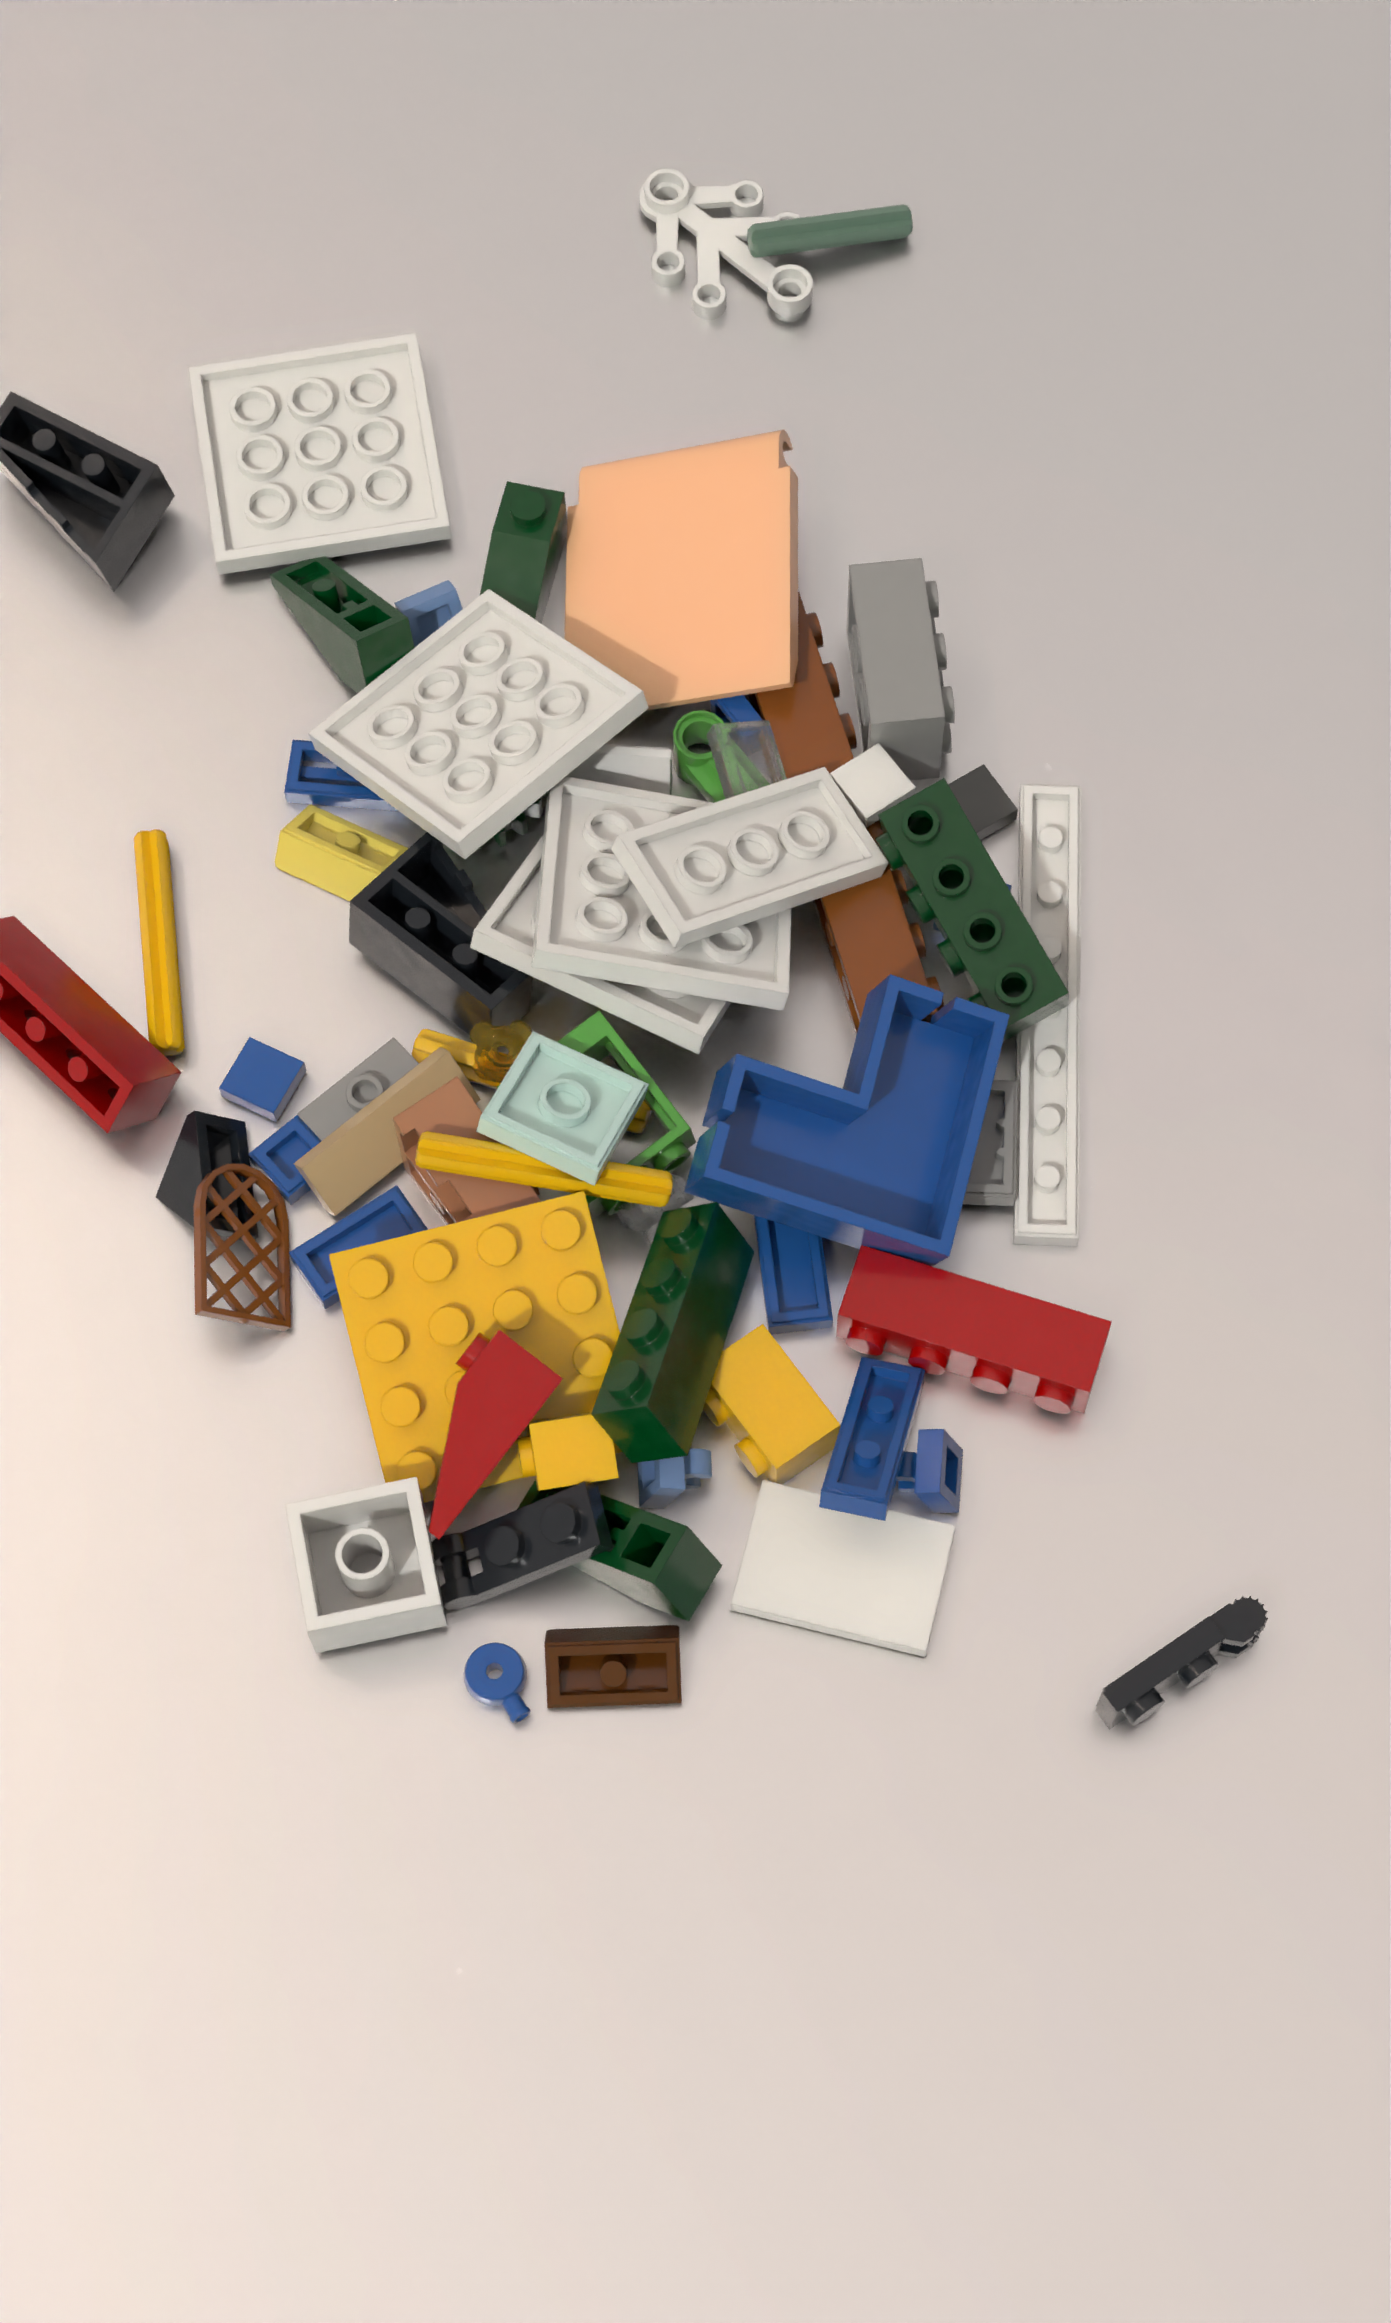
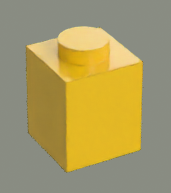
(567, 1452)

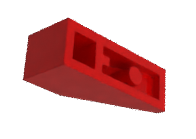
(489, 1412)

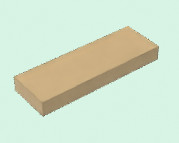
(367, 1143)

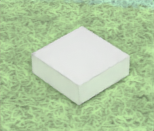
(872, 784)

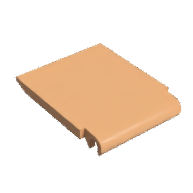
(688, 569)

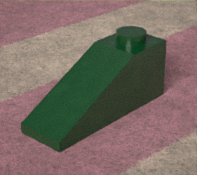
(526, 547)
(344, 620)
(650, 1557)

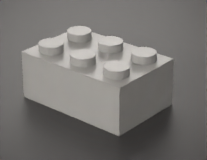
(899, 665)

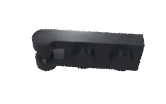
(523, 1545)

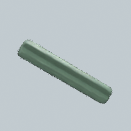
(829, 230)

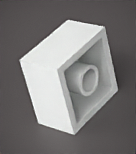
(365, 1565)

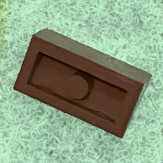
(613, 1666)

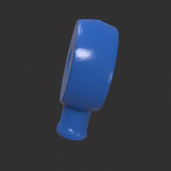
(501, 1691)

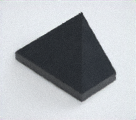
(203, 1146)

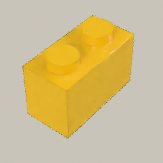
(769, 1408)

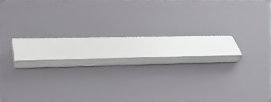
(1050, 1050)

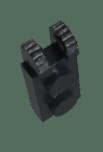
(1184, 1660)

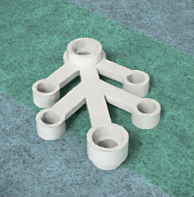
(717, 238)

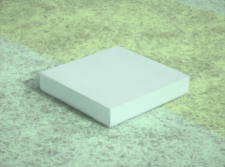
(562, 1108)

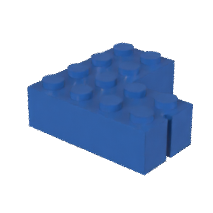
(868, 1160)

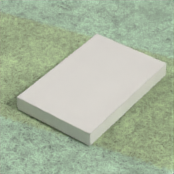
(843, 1570)

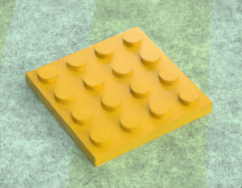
(428, 1295)

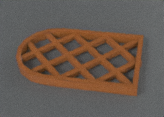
(280, 1232)

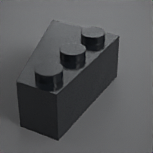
(83, 485)
(420, 930)

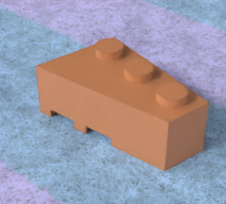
(452, 1195)

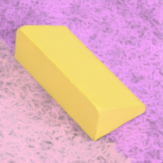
(333, 852)

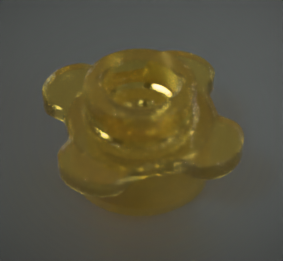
(488, 1061)

